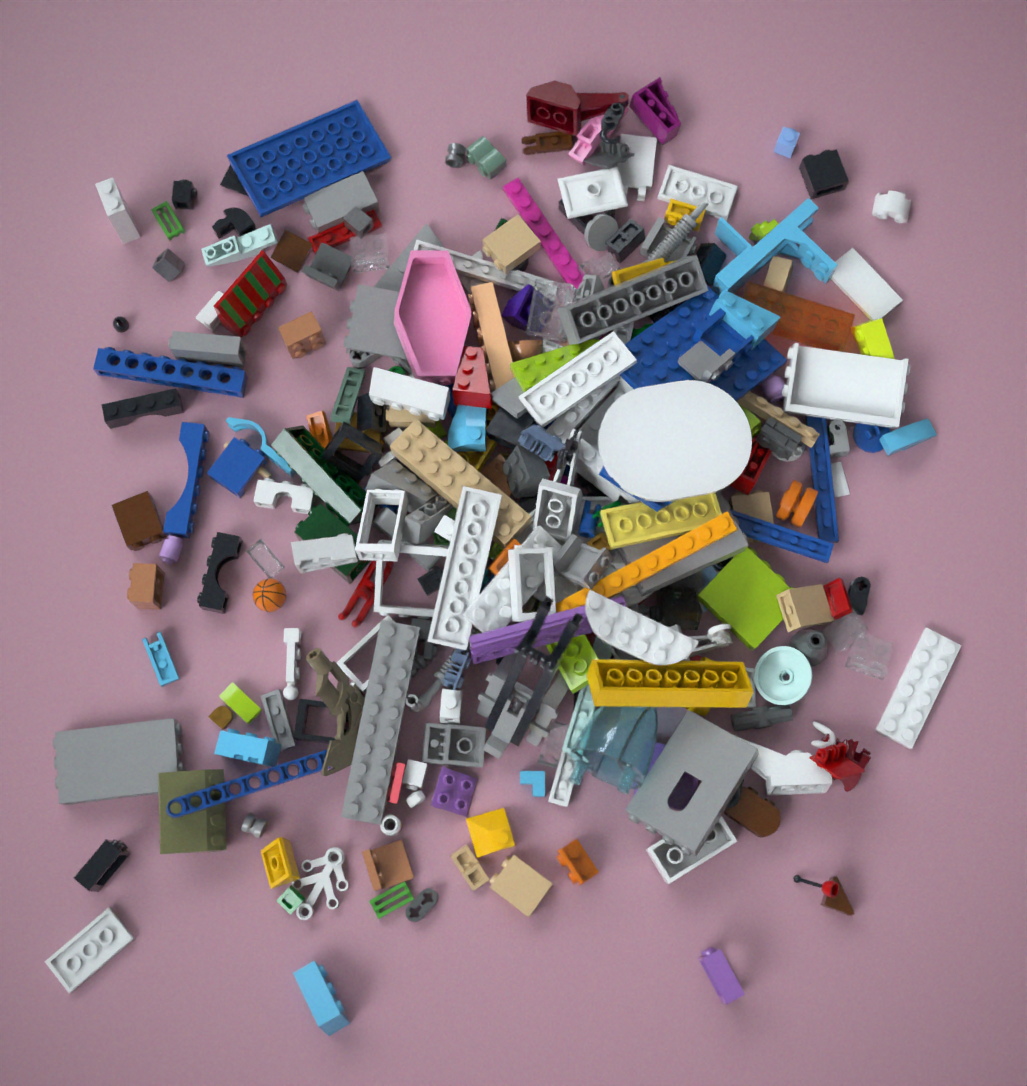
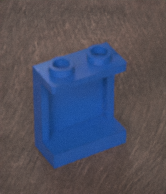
(721, 336)
(236, 466)

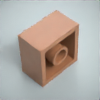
(302, 335)
(146, 586)

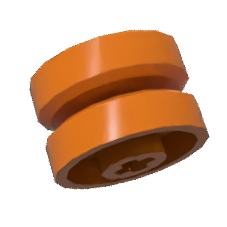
(795, 503)

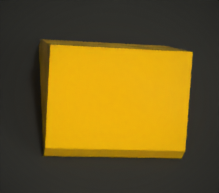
(280, 863)

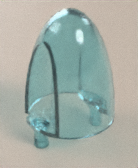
(616, 746)

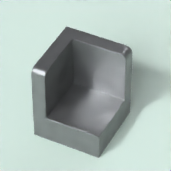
(358, 222)
(168, 265)

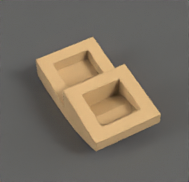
(469, 867)

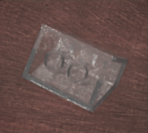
(543, 316)

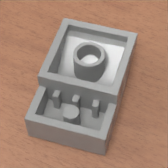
(453, 745)

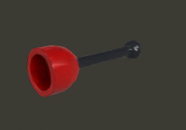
(829, 888)

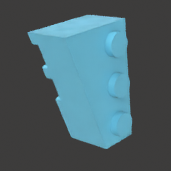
(746, 317)
(321, 998)

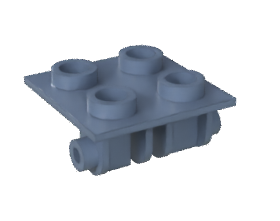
(539, 436)
(458, 679)

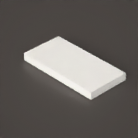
(698, 189)
(864, 286)
(89, 950)

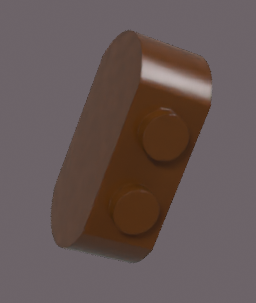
(755, 813)

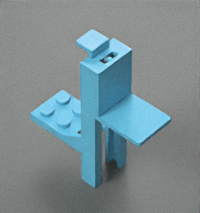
(778, 241)

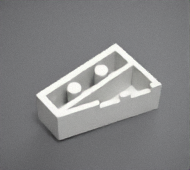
(324, 552)

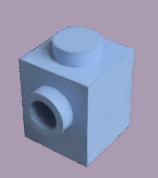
(786, 142)

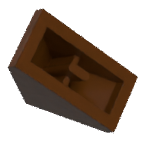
(840, 902)

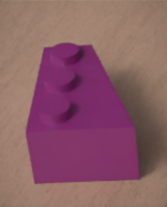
(655, 111)

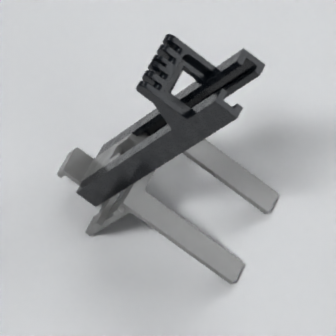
(503, 687)

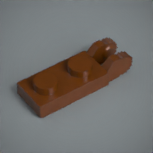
(547, 142)

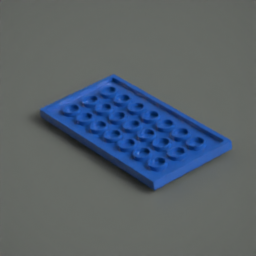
(308, 158)

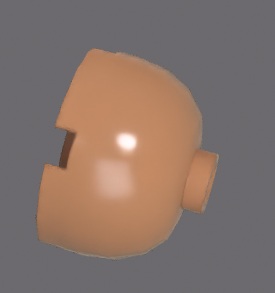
(524, 349)

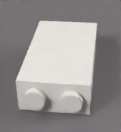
(117, 210)

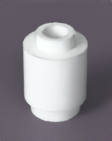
(384, 825)

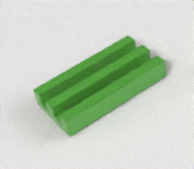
(174, 232)
(376, 907)

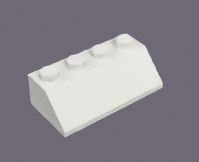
(409, 394)

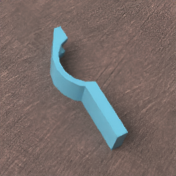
(241, 424)

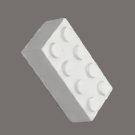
(674, 863)

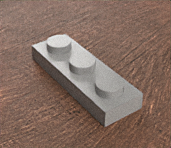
(278, 719)

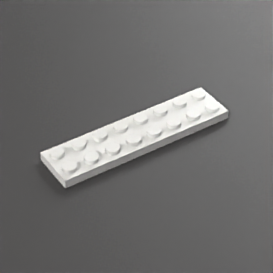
(464, 567)

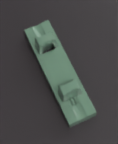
(348, 395)

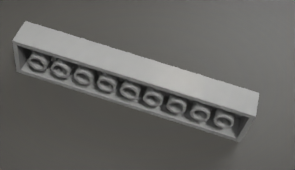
(381, 722)

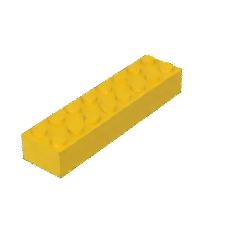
(670, 685)

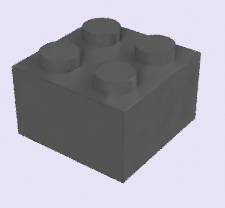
(525, 472)

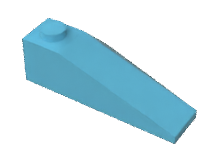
(468, 429)

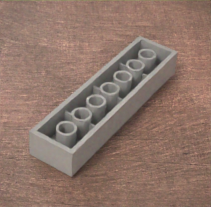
(632, 299)

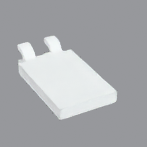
(638, 169)

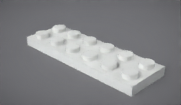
(577, 379)
(493, 605)
(918, 688)

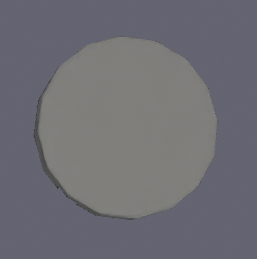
(599, 231)

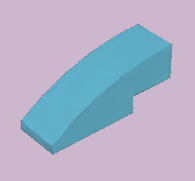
(907, 436)

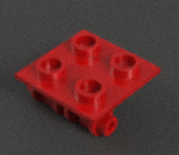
(835, 762)

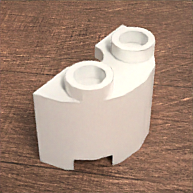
(892, 205)

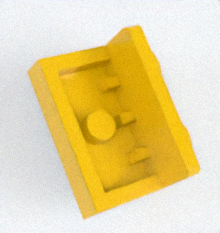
(677, 210)

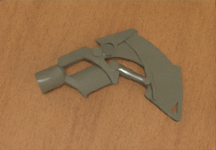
(339, 701)

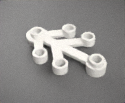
(322, 880)

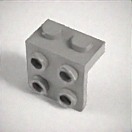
(705, 363)

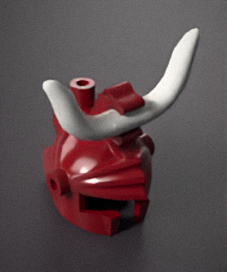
(860, 759)

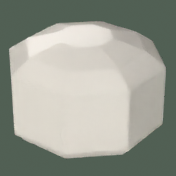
(415, 798)

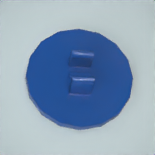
(868, 437)

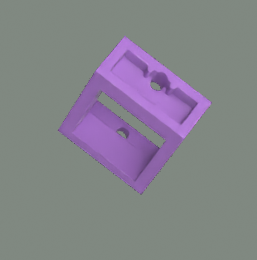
(720, 975)

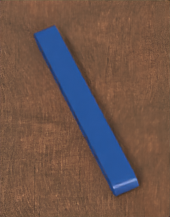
(245, 788)

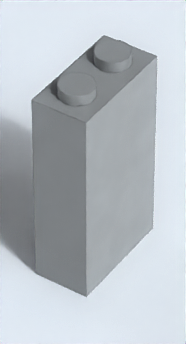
(335, 201)
(208, 348)

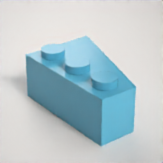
(248, 748)

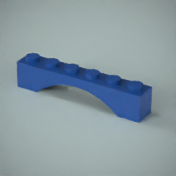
(180, 517)

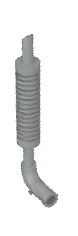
(677, 235)
(418, 704)

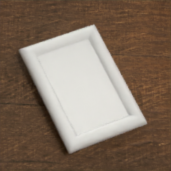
(592, 192)

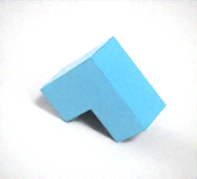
(536, 779)

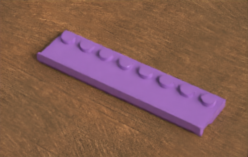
(506, 639)

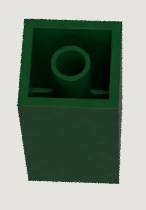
(323, 524)

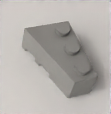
(396, 476)

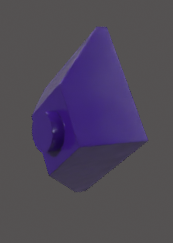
(518, 308)

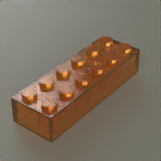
(802, 318)

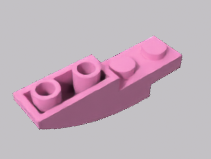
(589, 139)

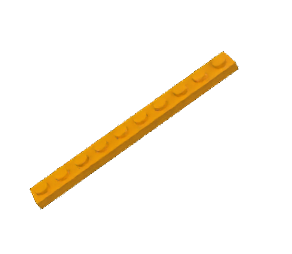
(655, 561)

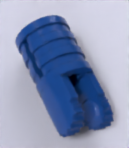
(588, 524)

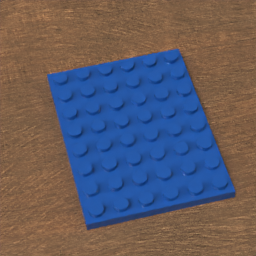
(669, 338)

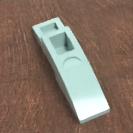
(239, 248)

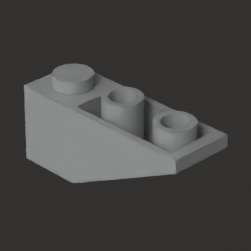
(424, 520)

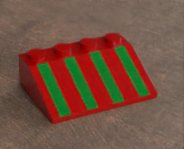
(250, 295)

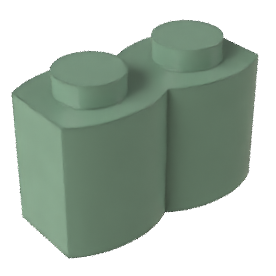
(486, 158)

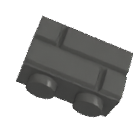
(778, 438)

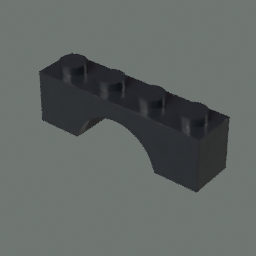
(159, 403)
(225, 548)

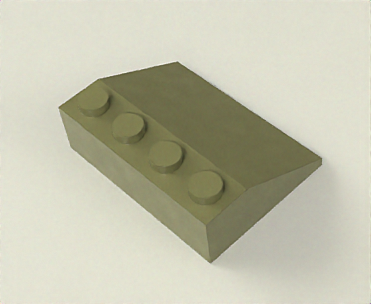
(198, 831)

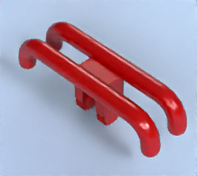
(366, 591)

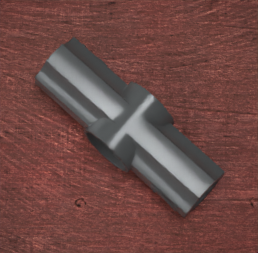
(761, 717)

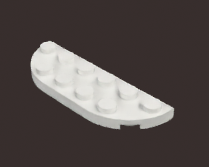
(636, 632)

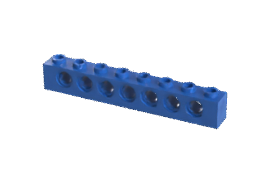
(234, 387)

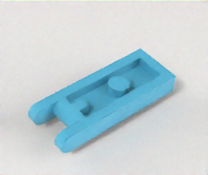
(161, 660)

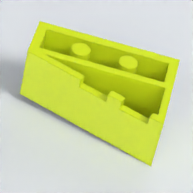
(872, 339)

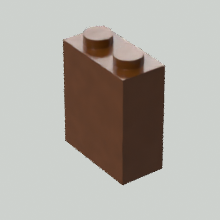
(139, 521)

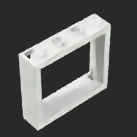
(405, 547)

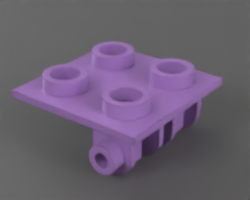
(453, 791)

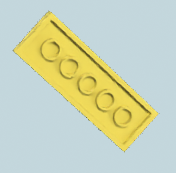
(640, 523)

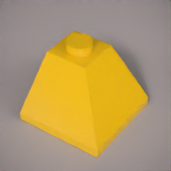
(490, 832)

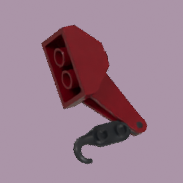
(562, 109)

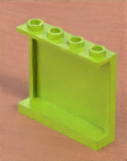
(746, 597)

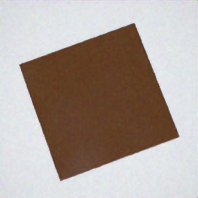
(291, 251)

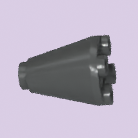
(803, 642)

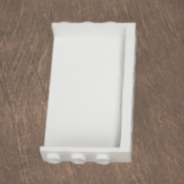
(845, 386)

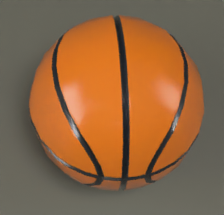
(269, 595)

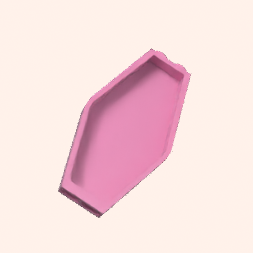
(432, 316)

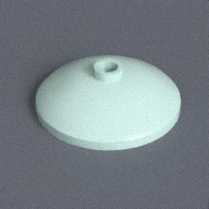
(772, 669)

